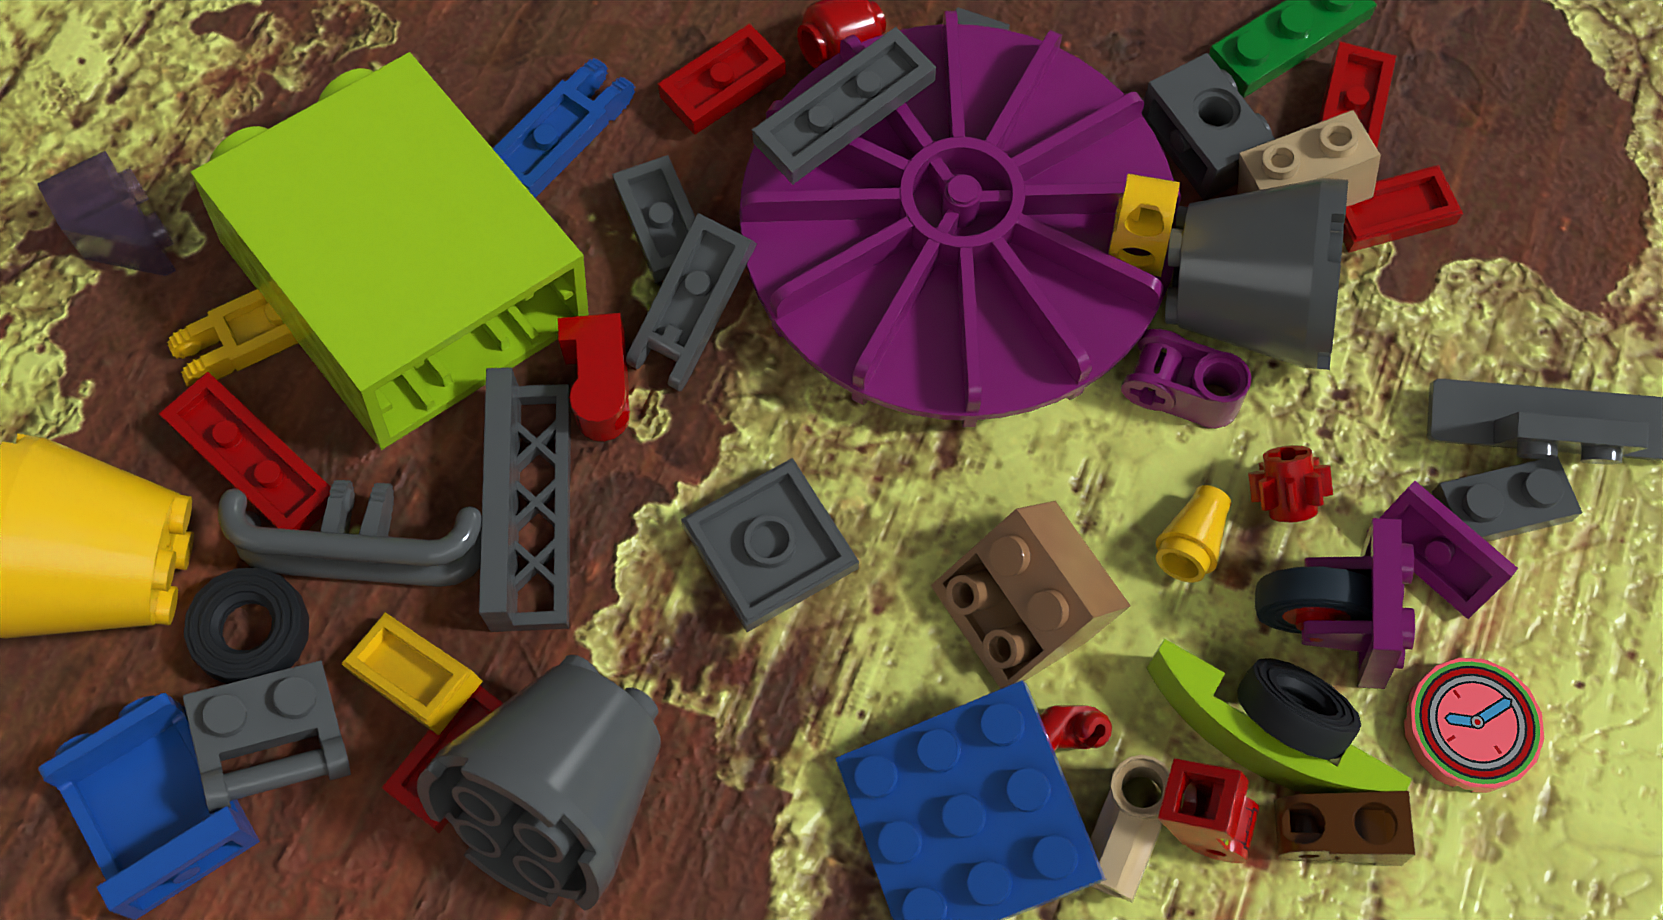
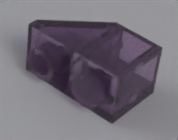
(104, 216)

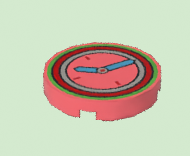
(1474, 725)

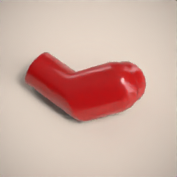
(1076, 726)

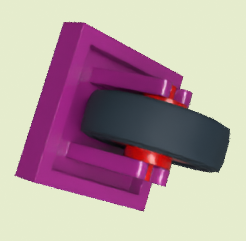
(1349, 602)

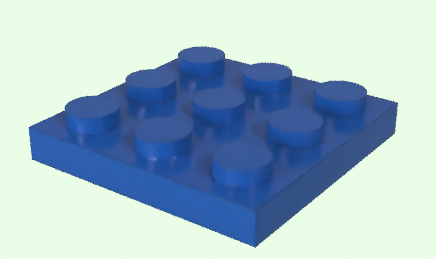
(970, 813)

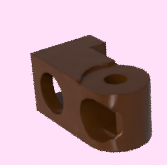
(1346, 827)

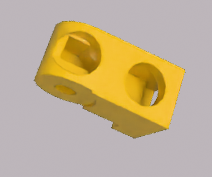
(1144, 221)

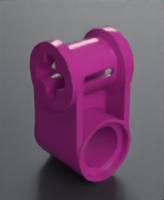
(1183, 377)

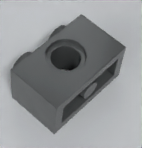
(1178, 111)

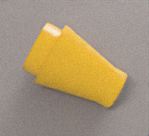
(1194, 537)

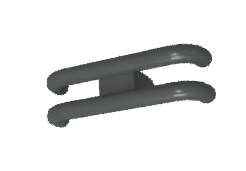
(355, 557)

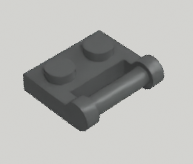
(261, 716)

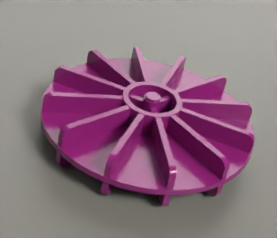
(965, 234)

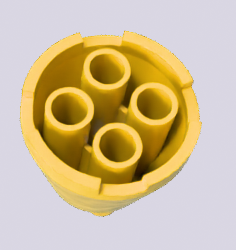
(85, 543)

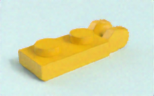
(246, 329)

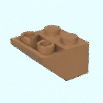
(1029, 593)

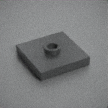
(770, 544)

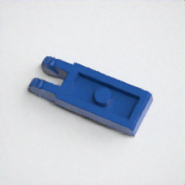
(562, 125)

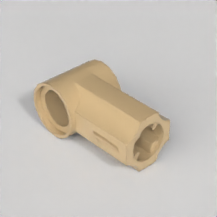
(1126, 832)

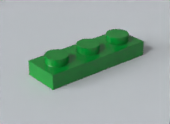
(1285, 38)

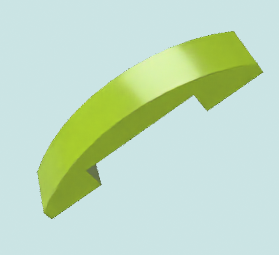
(1190, 688)

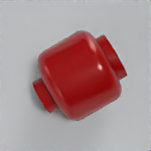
(831, 21)

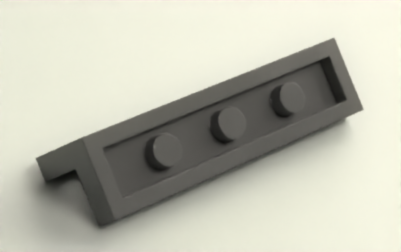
(501, 504)

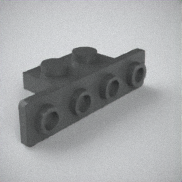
(1546, 420)

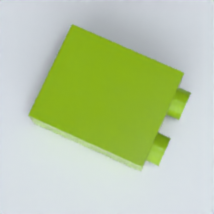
(393, 244)

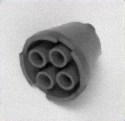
(1262, 269)
(549, 783)

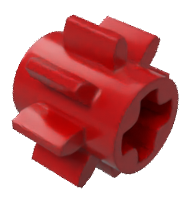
(1290, 483)

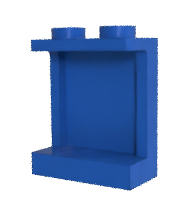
(145, 806)

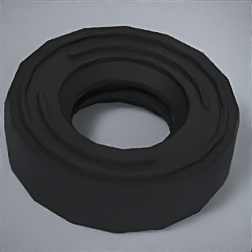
(220, 598)
(1298, 708)

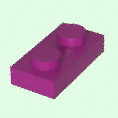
(1448, 551)

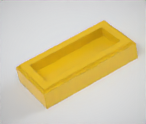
(412, 673)

